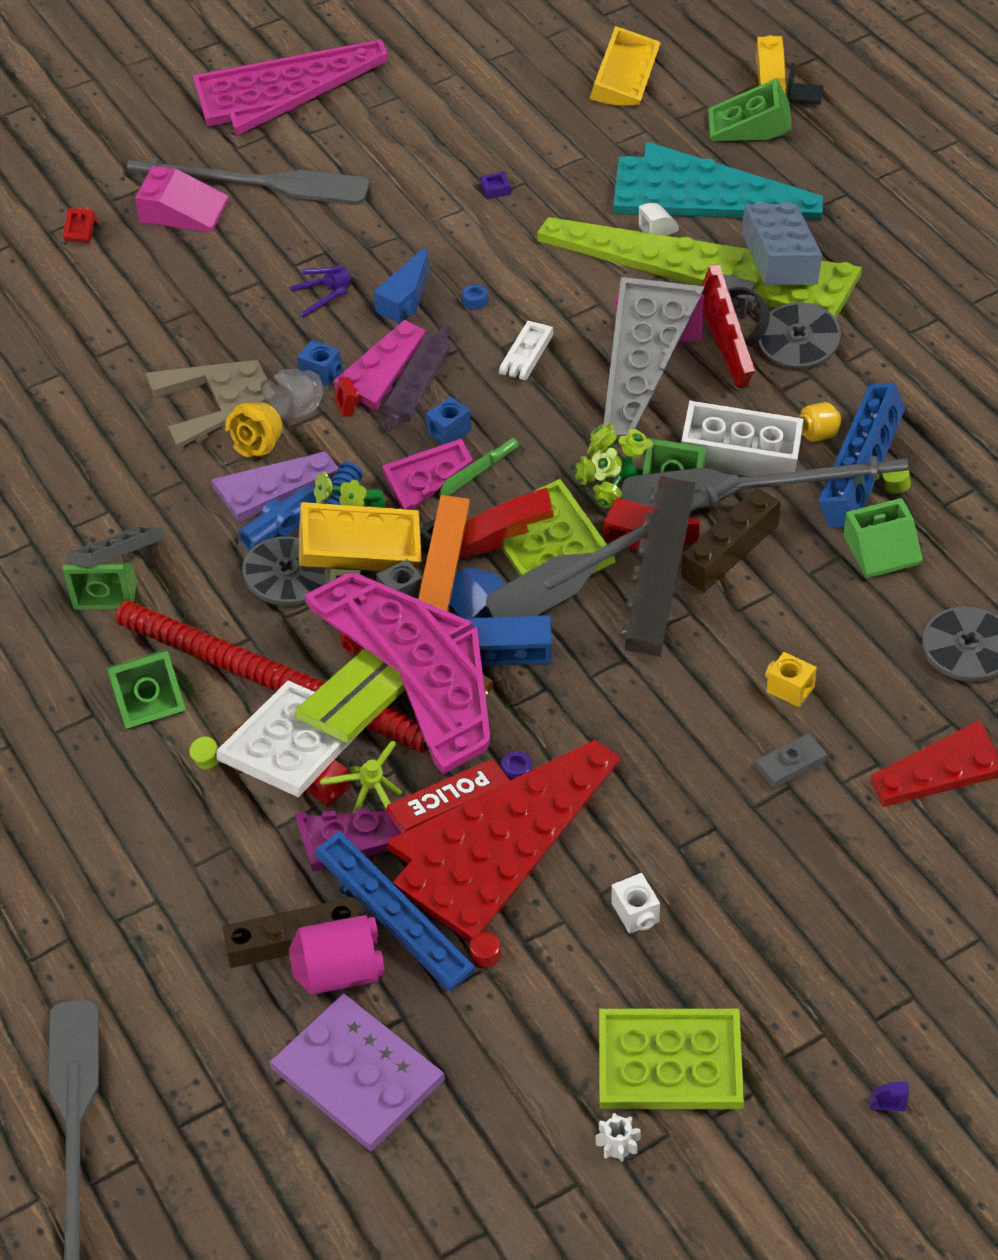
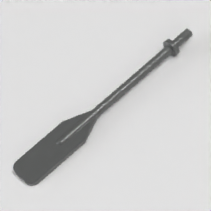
(295, 184)
(639, 487)
(566, 574)
(73, 1087)

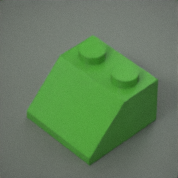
(100, 586)
(145, 688)

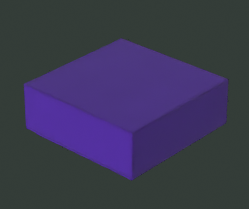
(495, 185)

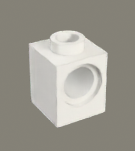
(636, 892)

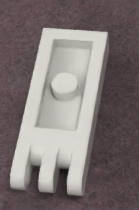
(526, 350)

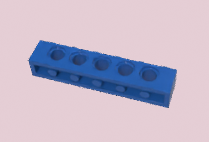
(867, 437)

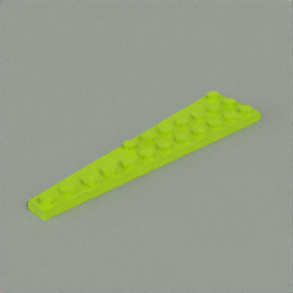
(690, 259)

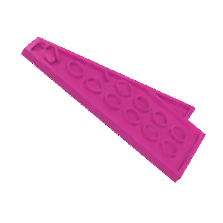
(269, 88)

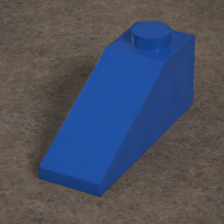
(403, 290)

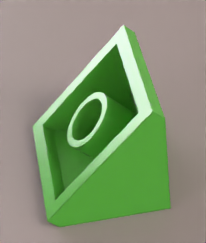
(673, 456)

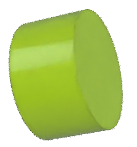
(897, 481)
(204, 752)

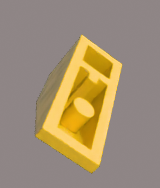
(770, 60)

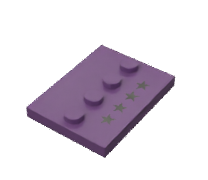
(357, 1071)

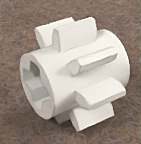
(618, 1137)

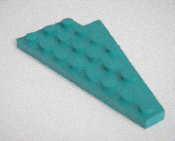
(700, 187)

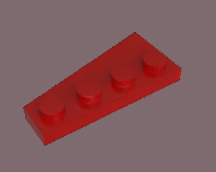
(725, 327)
(945, 765)

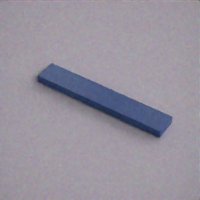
(395, 911)

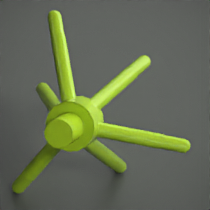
(370, 777)

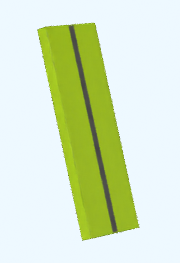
(352, 697)

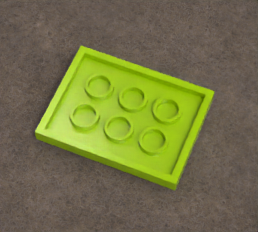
(563, 534)
(670, 1059)

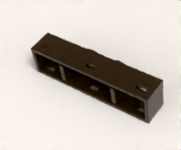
(274, 933)

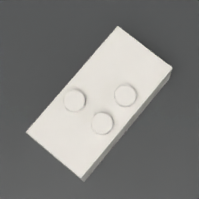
(743, 439)

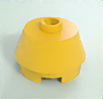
(254, 428)

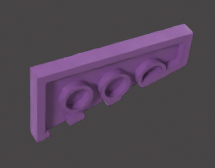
(251, 490)

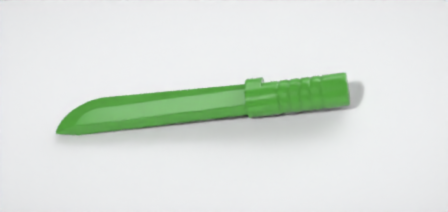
(471, 471)

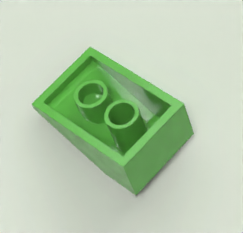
(752, 115)

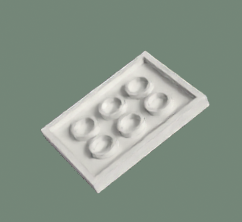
(279, 746)

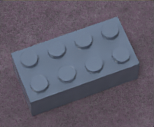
(781, 244)

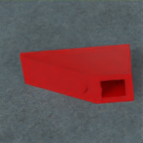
(629, 515)

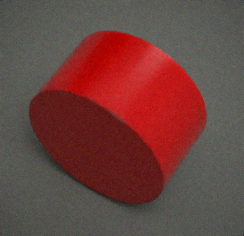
(485, 949)

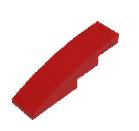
(504, 521)

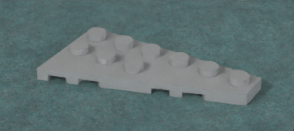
(645, 335)

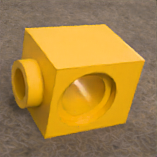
(790, 679)

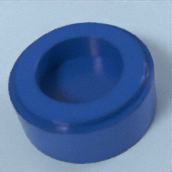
(475, 296)

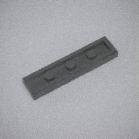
(114, 546)

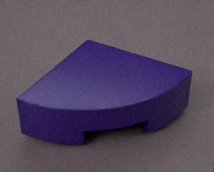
(890, 1097)

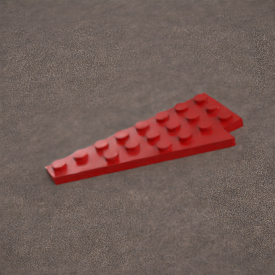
(483, 850)

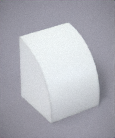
(656, 220)

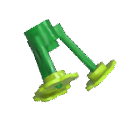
(351, 493)

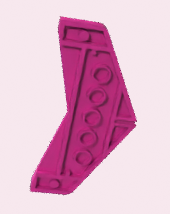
(430, 651)

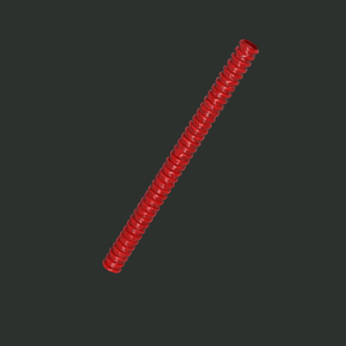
(251, 665)

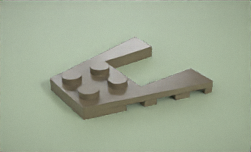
(229, 385)

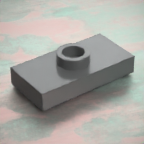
(791, 760)

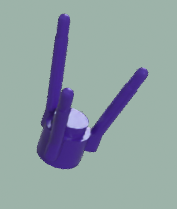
(335, 279)

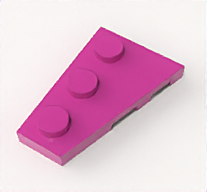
(423, 474)

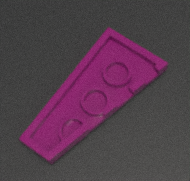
(365, 829)

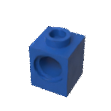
(322, 360)
(448, 421)

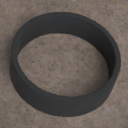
(763, 323)

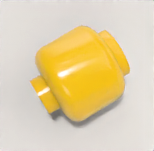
(820, 421)

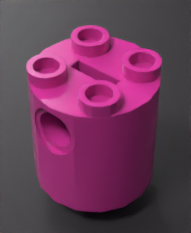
(336, 955)

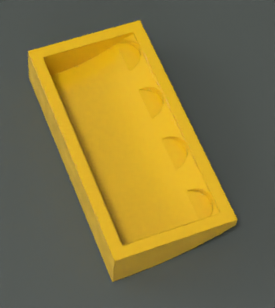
(625, 68)
(357, 537)

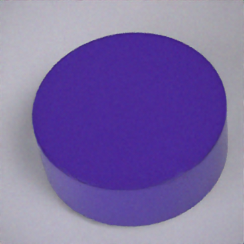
(515, 764)

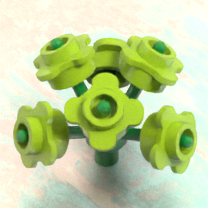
(608, 462)

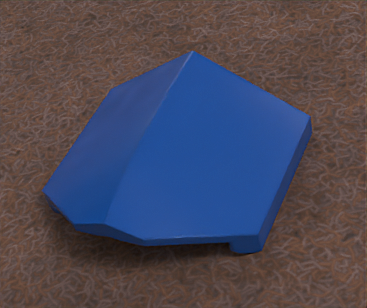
(470, 592)

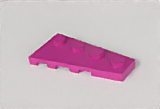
(383, 363)

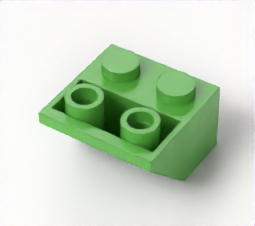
(883, 538)

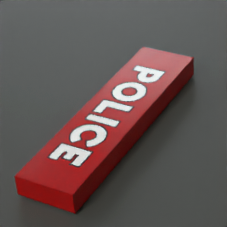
(445, 795)

